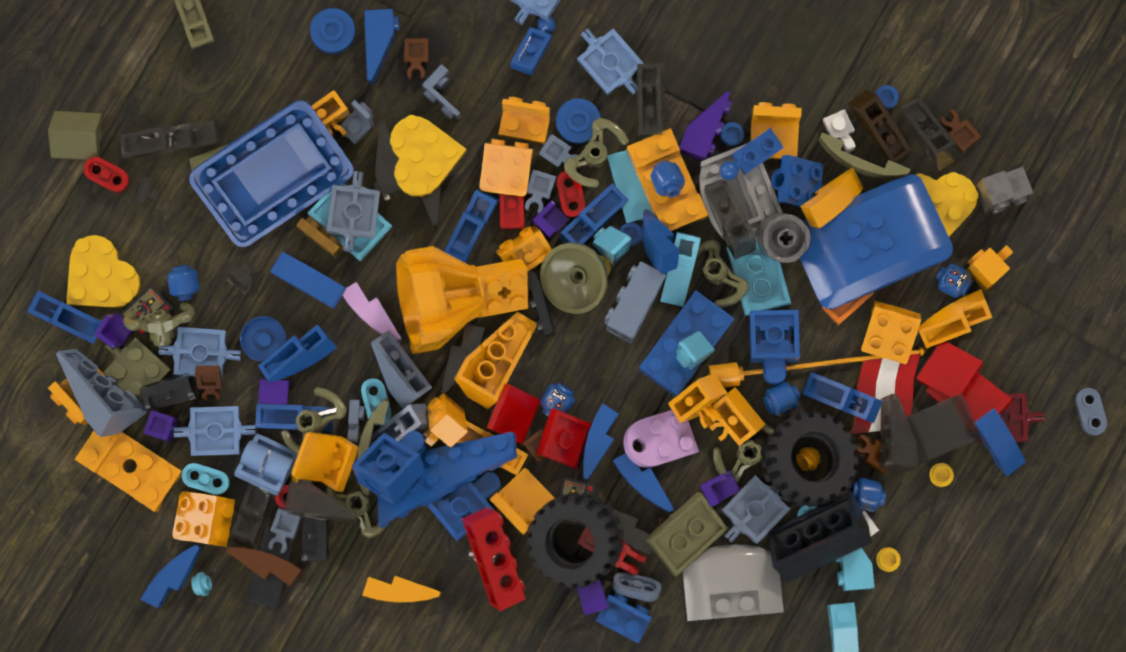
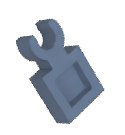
(555, 151)
(539, 187)
(356, 413)
(285, 526)

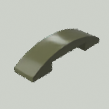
(194, 22)
(833, 148)
(377, 417)

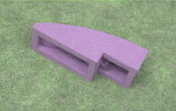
(370, 312)

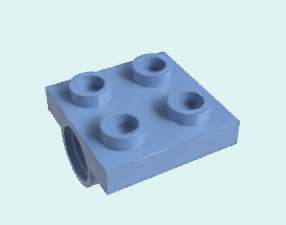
(266, 464)

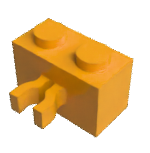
(331, 112)
(988, 266)
(698, 401)
(736, 417)
(445, 421)

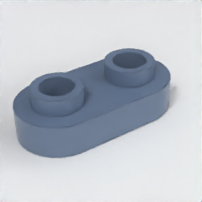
(1091, 411)
(636, 586)

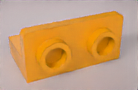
(528, 246)

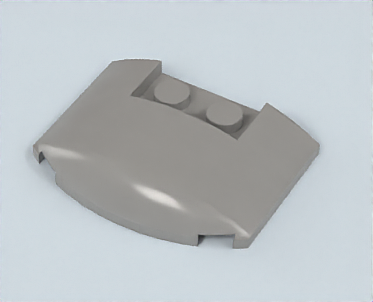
(750, 190)
(732, 583)

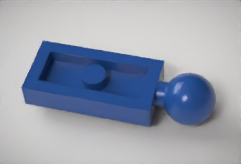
(533, 46)
(751, 155)

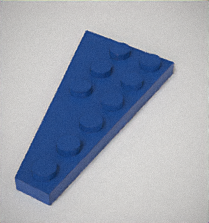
(448, 468)

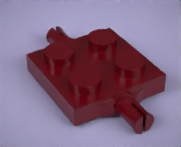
(1018, 417)

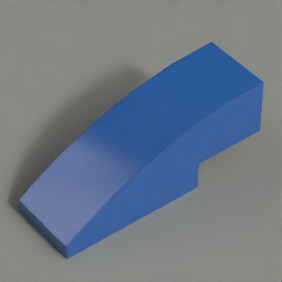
(594, 216)
(471, 225)
(659, 243)
(308, 280)
(64, 316)
(297, 354)
(842, 397)
(284, 416)
(598, 440)
(999, 442)
(643, 482)
(171, 576)

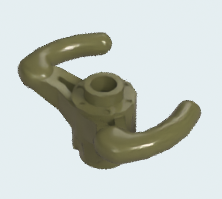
(593, 145)
(718, 264)
(160, 324)
(319, 421)
(746, 461)
(366, 528)

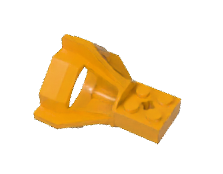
(445, 294)

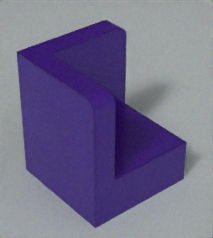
(550, 220)
(113, 331)
(274, 392)
(160, 426)
(720, 488)
(592, 598)

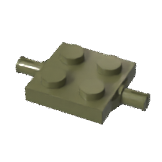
(135, 367)

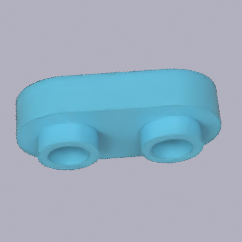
(372, 401)
(206, 479)

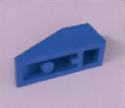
(379, 36)

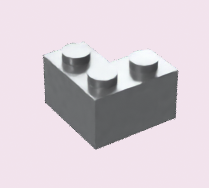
(1003, 189)

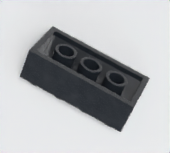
(818, 537)

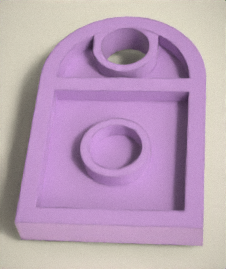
(661, 440)

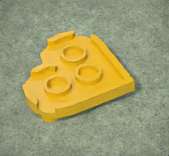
(423, 154)
(952, 197)
(99, 276)

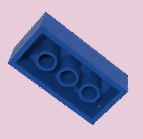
(695, 316)

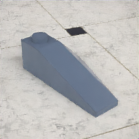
(101, 401)

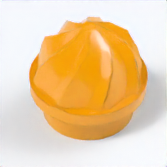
(808, 458)

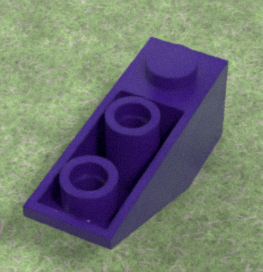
(701, 132)

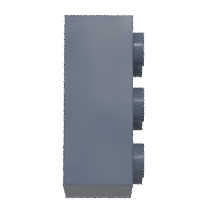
(634, 301)

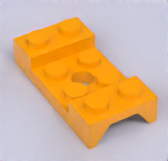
(673, 211)
(146, 484)

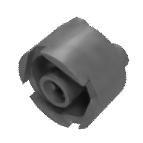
(789, 249)

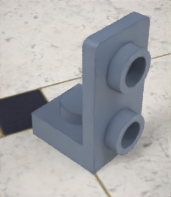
(438, 81)
(358, 123)

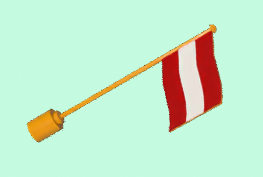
(877, 379)

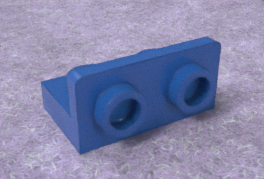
(623, 618)

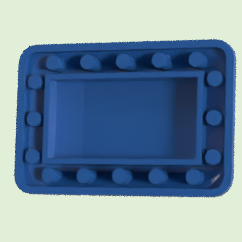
(271, 173)
(875, 242)

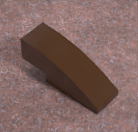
(267, 564)

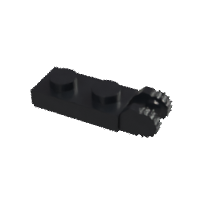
(539, 302)

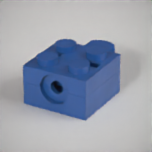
(771, 341)
(391, 465)
(465, 501)

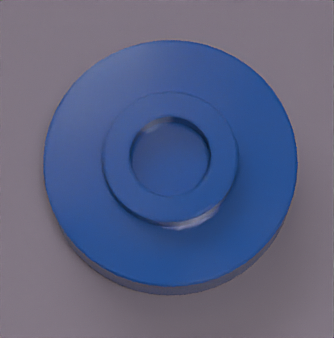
(332, 31)
(575, 121)
(262, 337)

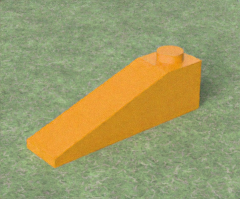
(493, 362)

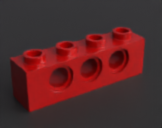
(477, 527)

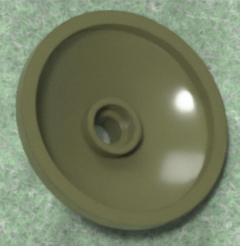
(561, 278)

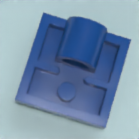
(797, 180)

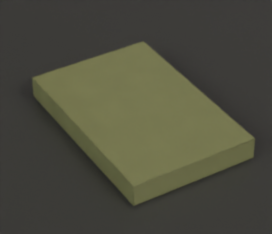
(686, 534)

